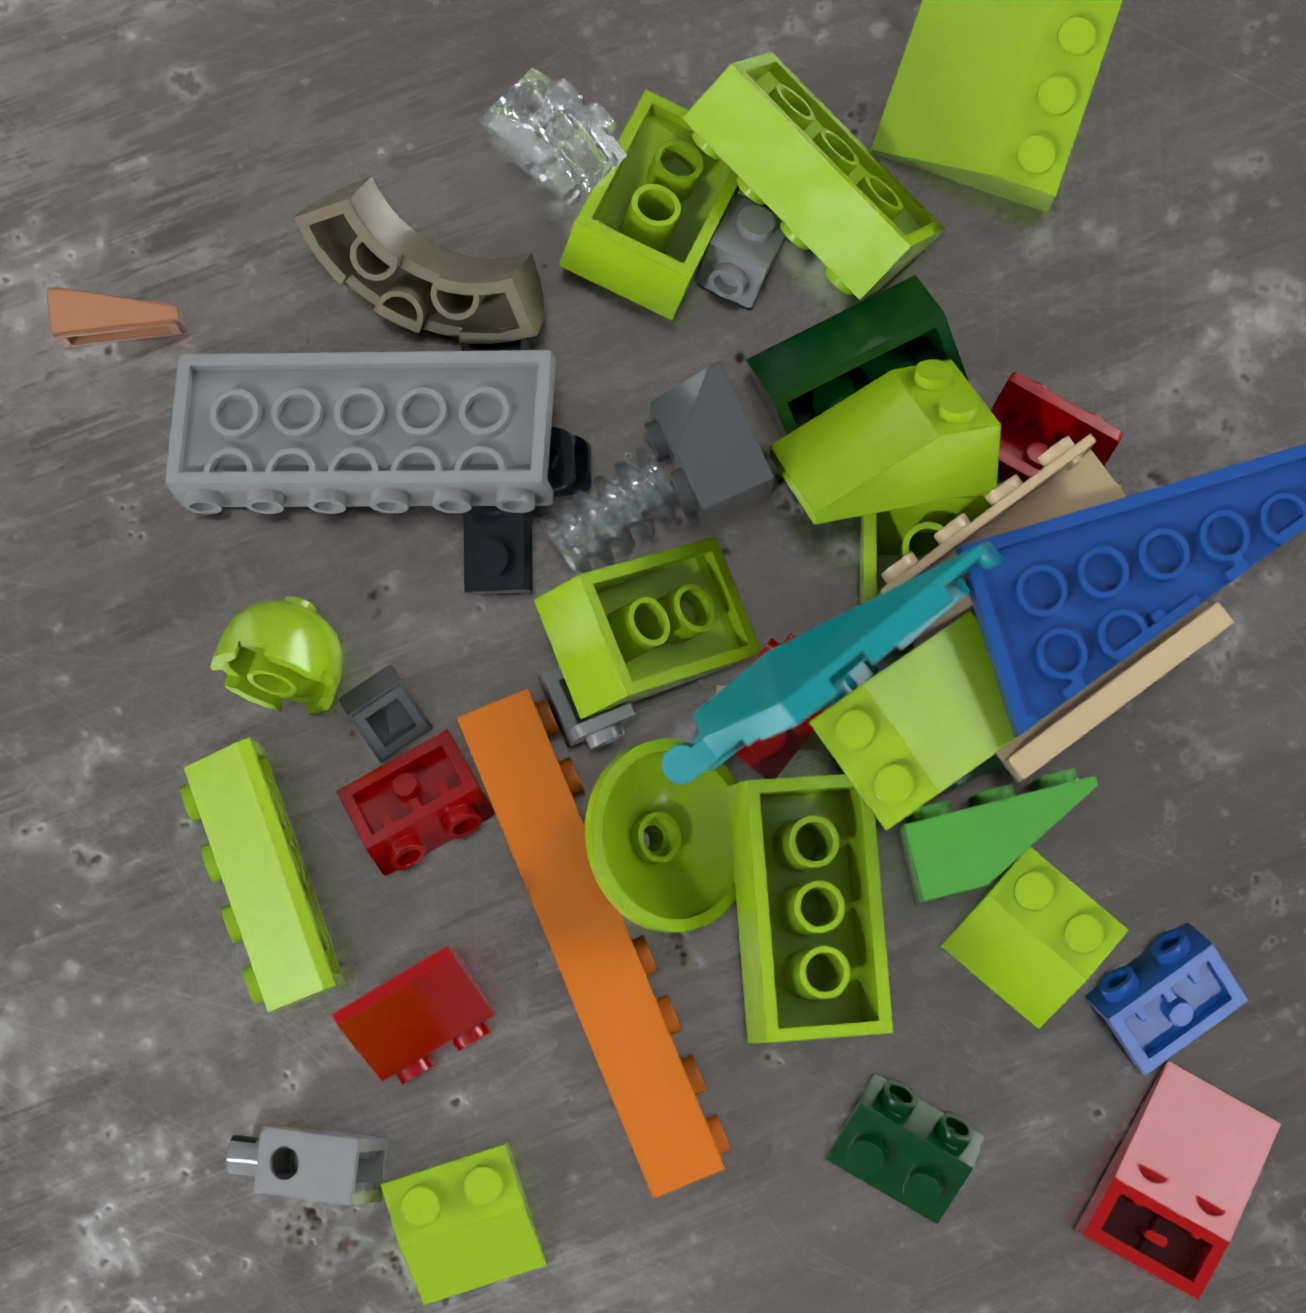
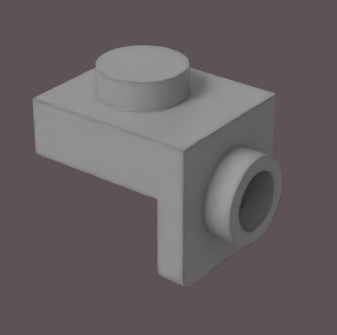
(742, 252)
(596, 729)

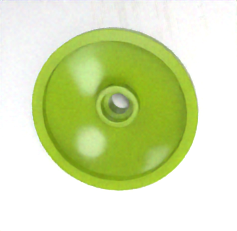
(688, 867)

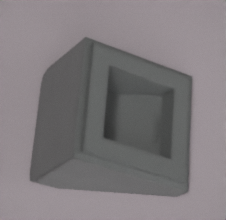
(385, 713)

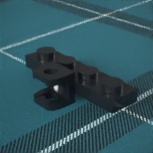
(501, 541)

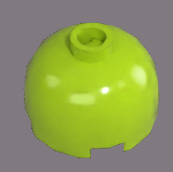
(281, 653)

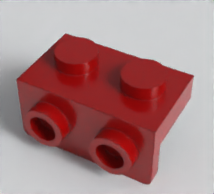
(1038, 419)

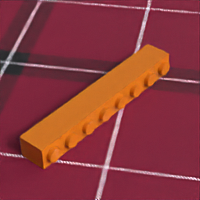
(592, 945)

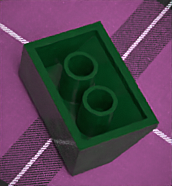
(850, 351)

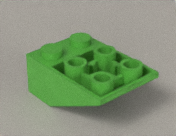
(974, 845)

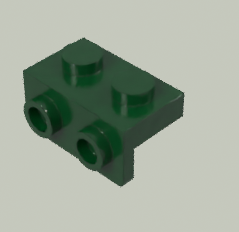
(906, 1147)

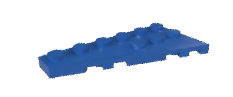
(1120, 573)

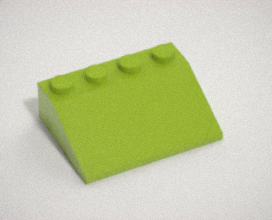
(996, 92)

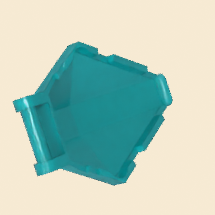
(820, 666)

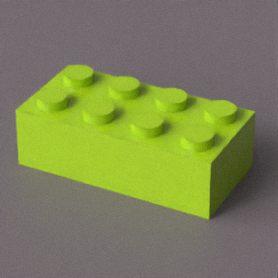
(809, 910)

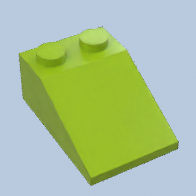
(652, 212)
(893, 446)
(646, 626)
(919, 722)

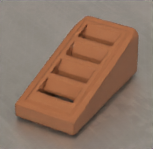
(97, 318)

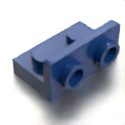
(1167, 997)

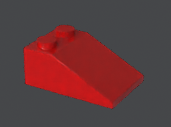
(417, 1015)

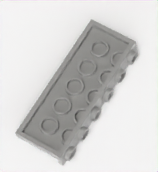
(362, 431)

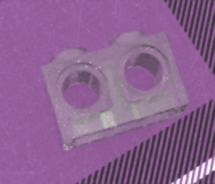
(554, 135)

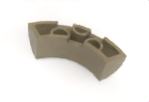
(415, 279)

